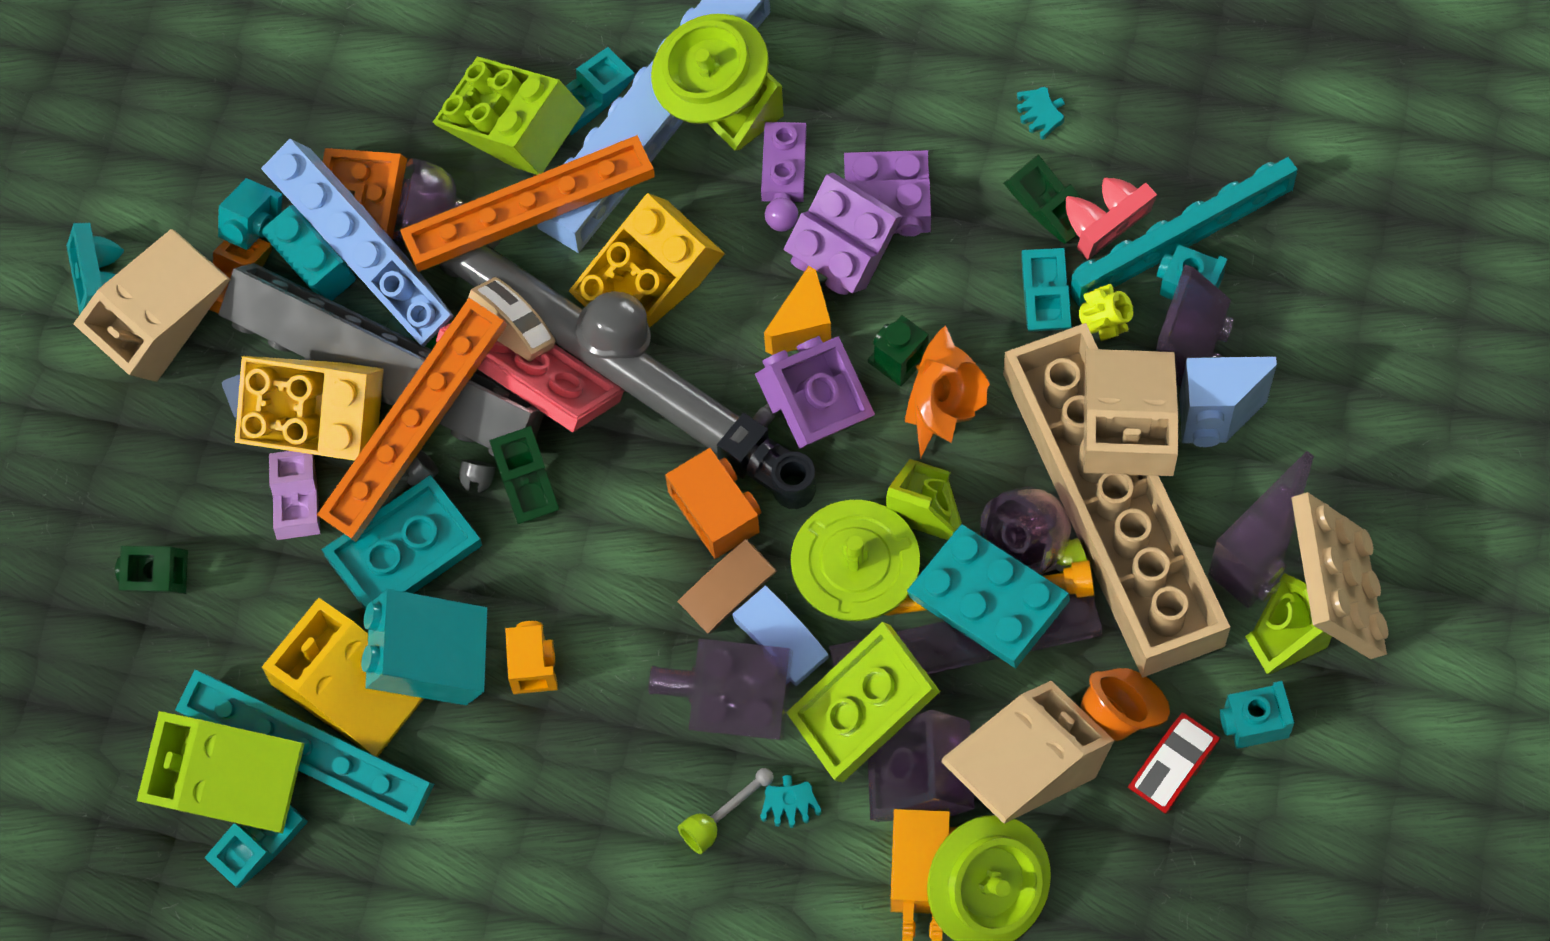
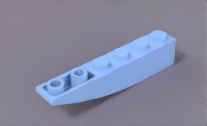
(358, 239)

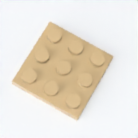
(1340, 576)

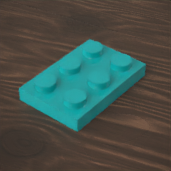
(404, 544)
(988, 595)

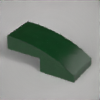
(1043, 197)
(524, 475)

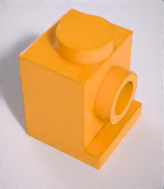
(530, 659)

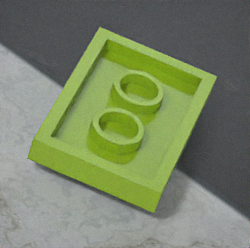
(862, 702)

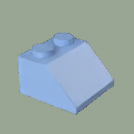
(1222, 396)

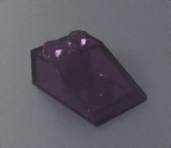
(1254, 547)

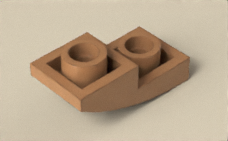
(727, 586)

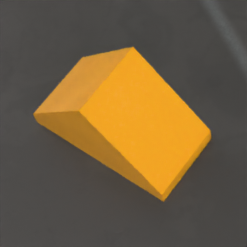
(800, 317)

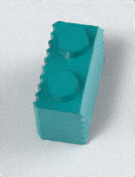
(308, 253)

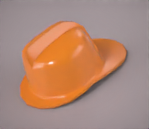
(1124, 702)

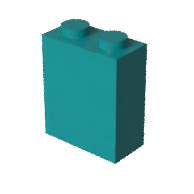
(425, 647)

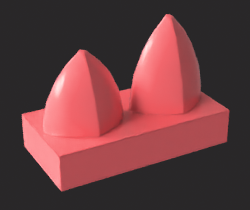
(1100, 228)

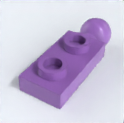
(783, 172)

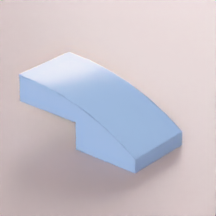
(773, 624)

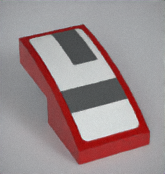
(1174, 762)

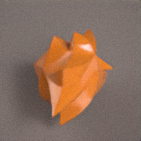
(945, 390)

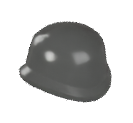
(613, 327)

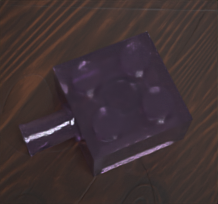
(732, 688)

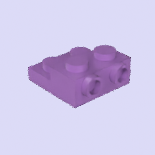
(897, 181)
(842, 235)
(814, 390)

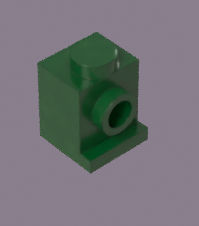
(899, 349)
(169, 569)

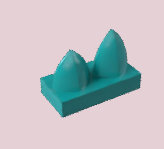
(86, 256)

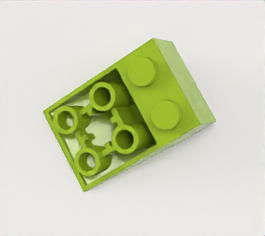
(510, 114)
(220, 772)

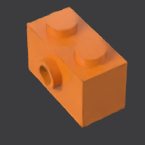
(713, 502)

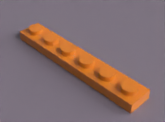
(527, 203)
(412, 419)

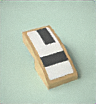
(525, 330)

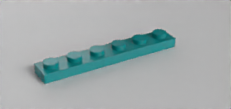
(1194, 224)
(323, 754)

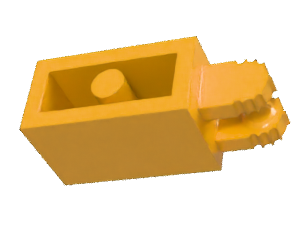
(915, 843)

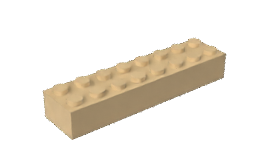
(1119, 518)

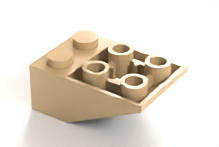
(152, 306)
(1130, 412)
(1030, 753)

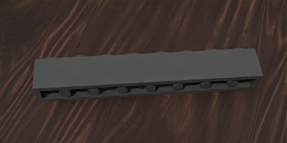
(329, 332)

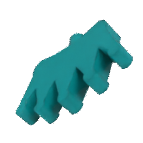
(1040, 110)
(789, 800)

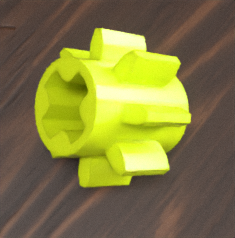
(1106, 312)

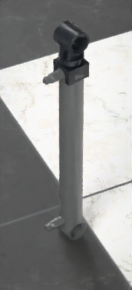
(736, 438)

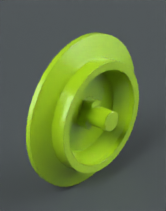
(709, 68)
(855, 560)
(988, 880)

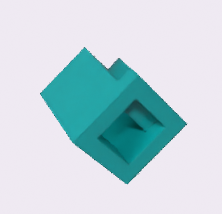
(247, 213)
(1172, 267)
(1251, 730)

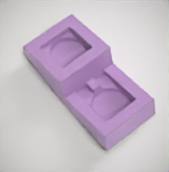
(294, 494)

